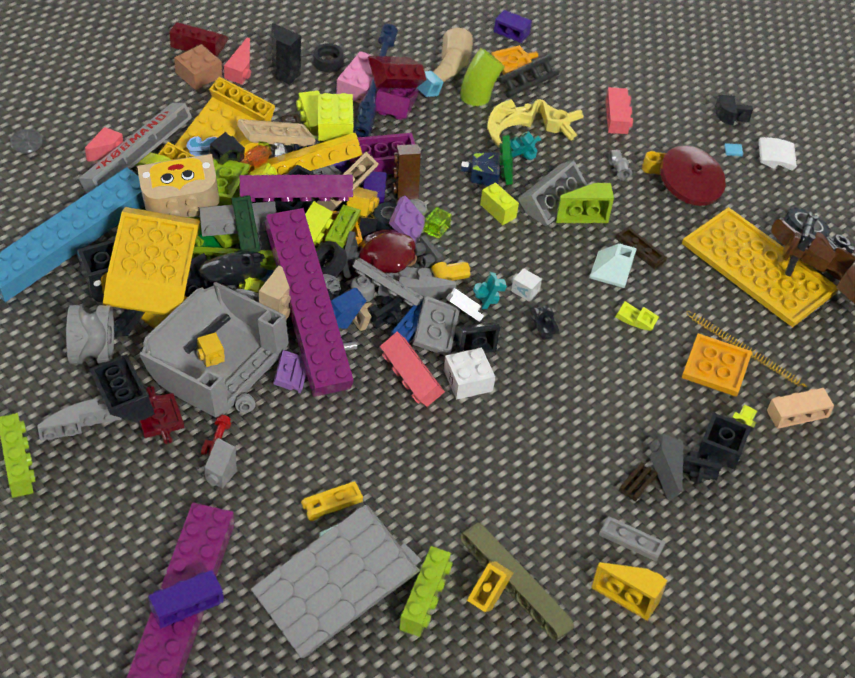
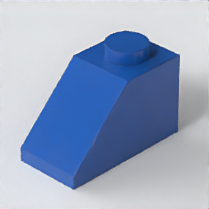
(347, 307)

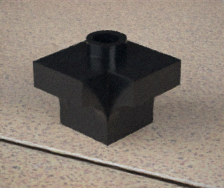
(226, 149)

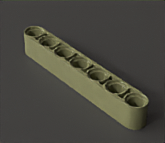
(521, 585)

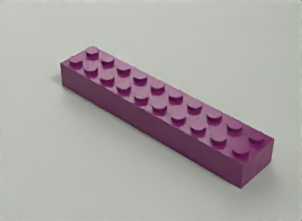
(309, 303)
(198, 550)

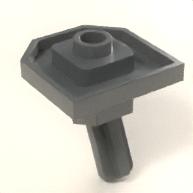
(352, 254)

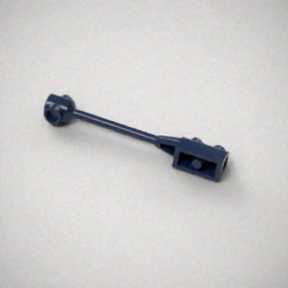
(367, 108)

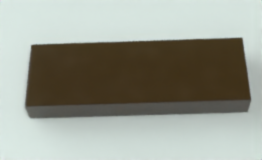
(644, 249)

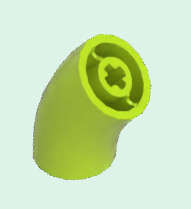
(480, 78)

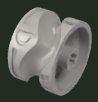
(90, 334)

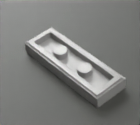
(632, 538)

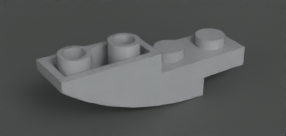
(71, 419)

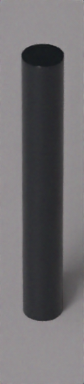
(212, 329)

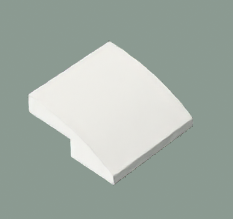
(777, 152)

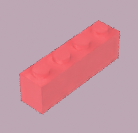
(412, 369)

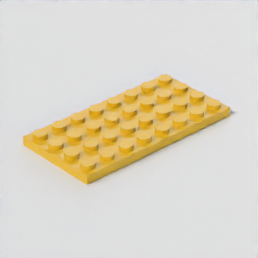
(757, 266)

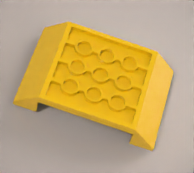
(221, 115)
(150, 261)

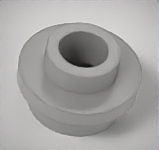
(245, 399)

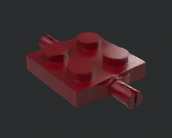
(166, 417)

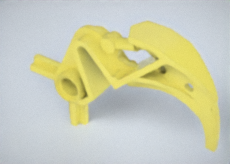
(508, 115)

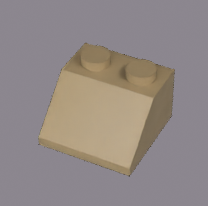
(276, 292)

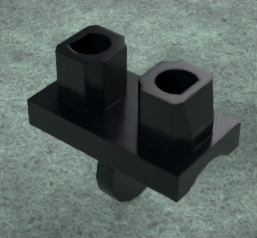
(388, 313)
(544, 321)
(701, 468)

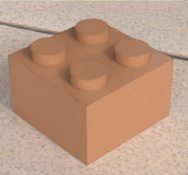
(198, 67)

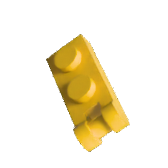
(332, 500)

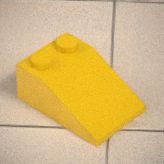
(630, 587)

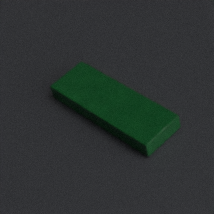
(246, 223)

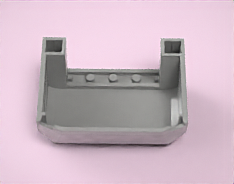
(249, 340)

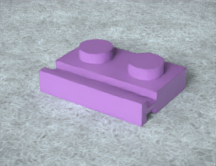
(290, 371)

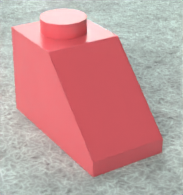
(103, 144)

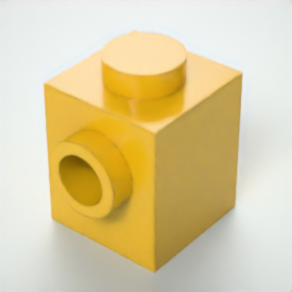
(210, 350)

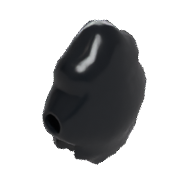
(233, 268)

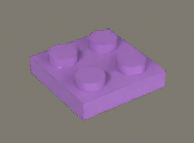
(407, 219)

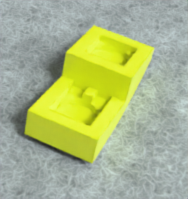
(641, 319)

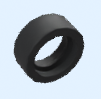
(328, 49)
(338, 261)

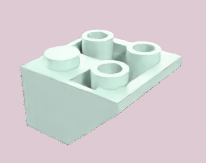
(613, 265)

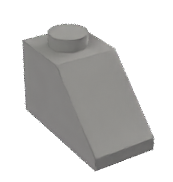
(221, 464)

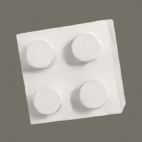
(469, 373)

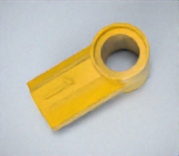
(451, 271)

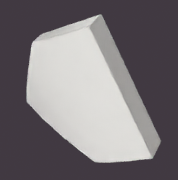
(465, 304)

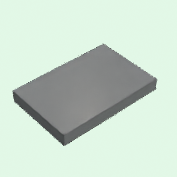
(436, 326)

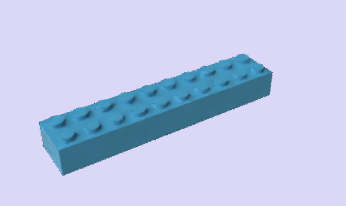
(66, 232)

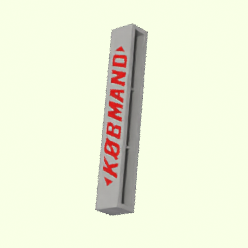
(137, 145)

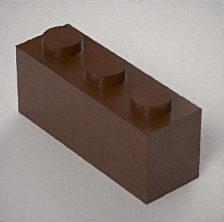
(407, 171)

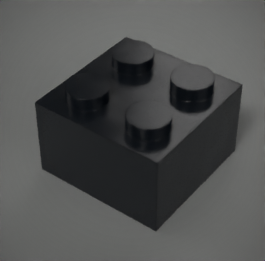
(725, 440)

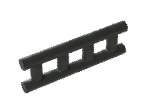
(520, 73)

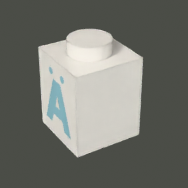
(526, 284)

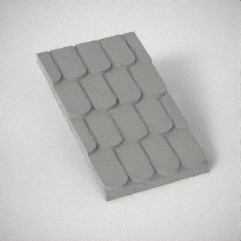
(334, 580)

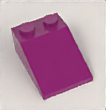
(396, 101)

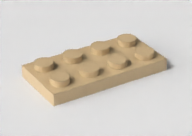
(276, 132)

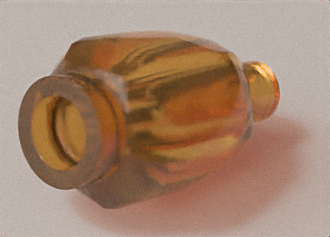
(257, 155)

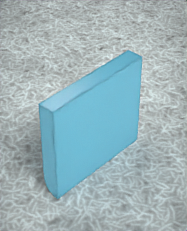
(733, 149)

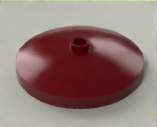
(692, 175)

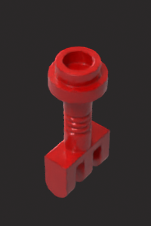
(222, 423)

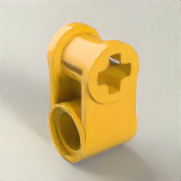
(652, 162)

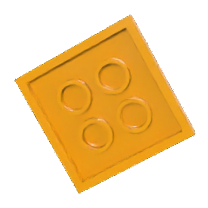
(717, 364)

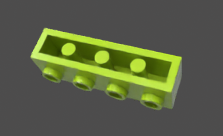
(15, 455)
(425, 591)

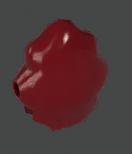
(388, 250)

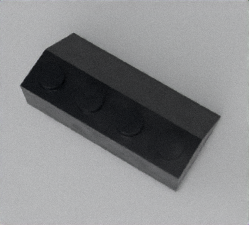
(122, 389)

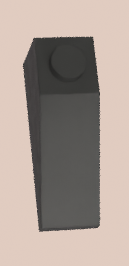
(668, 462)

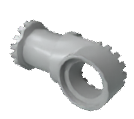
(620, 164)

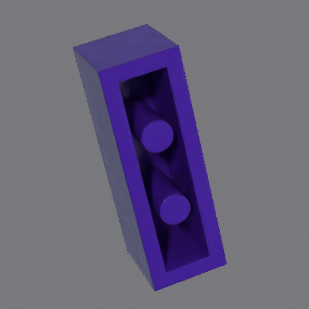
(186, 598)

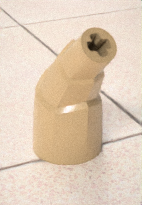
(456, 53)

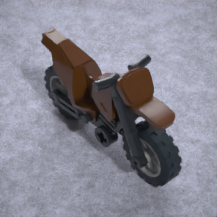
(807, 239)

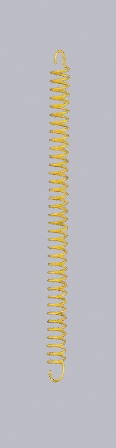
(733, 343)

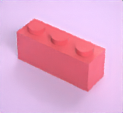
(618, 110)

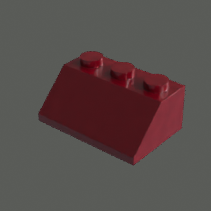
(188, 37)
(396, 72)

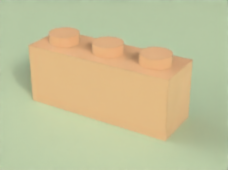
(800, 408)

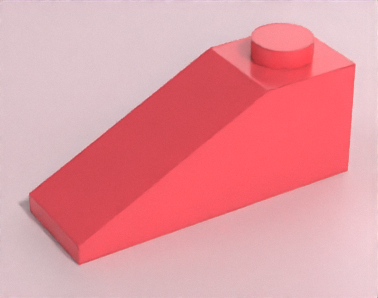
(238, 66)

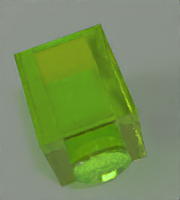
(437, 222)

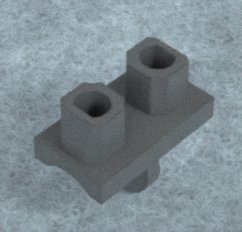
(429, 252)

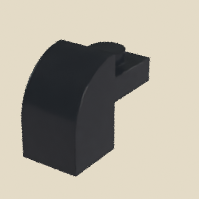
(729, 111)

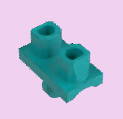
(526, 147)
(488, 290)

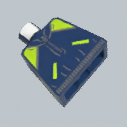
(483, 168)

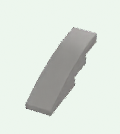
(425, 286)

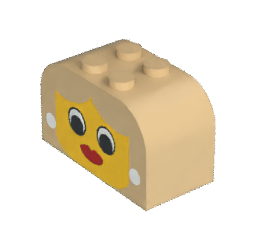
(179, 186)

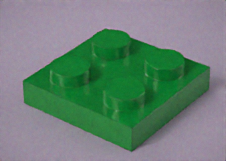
(506, 160)

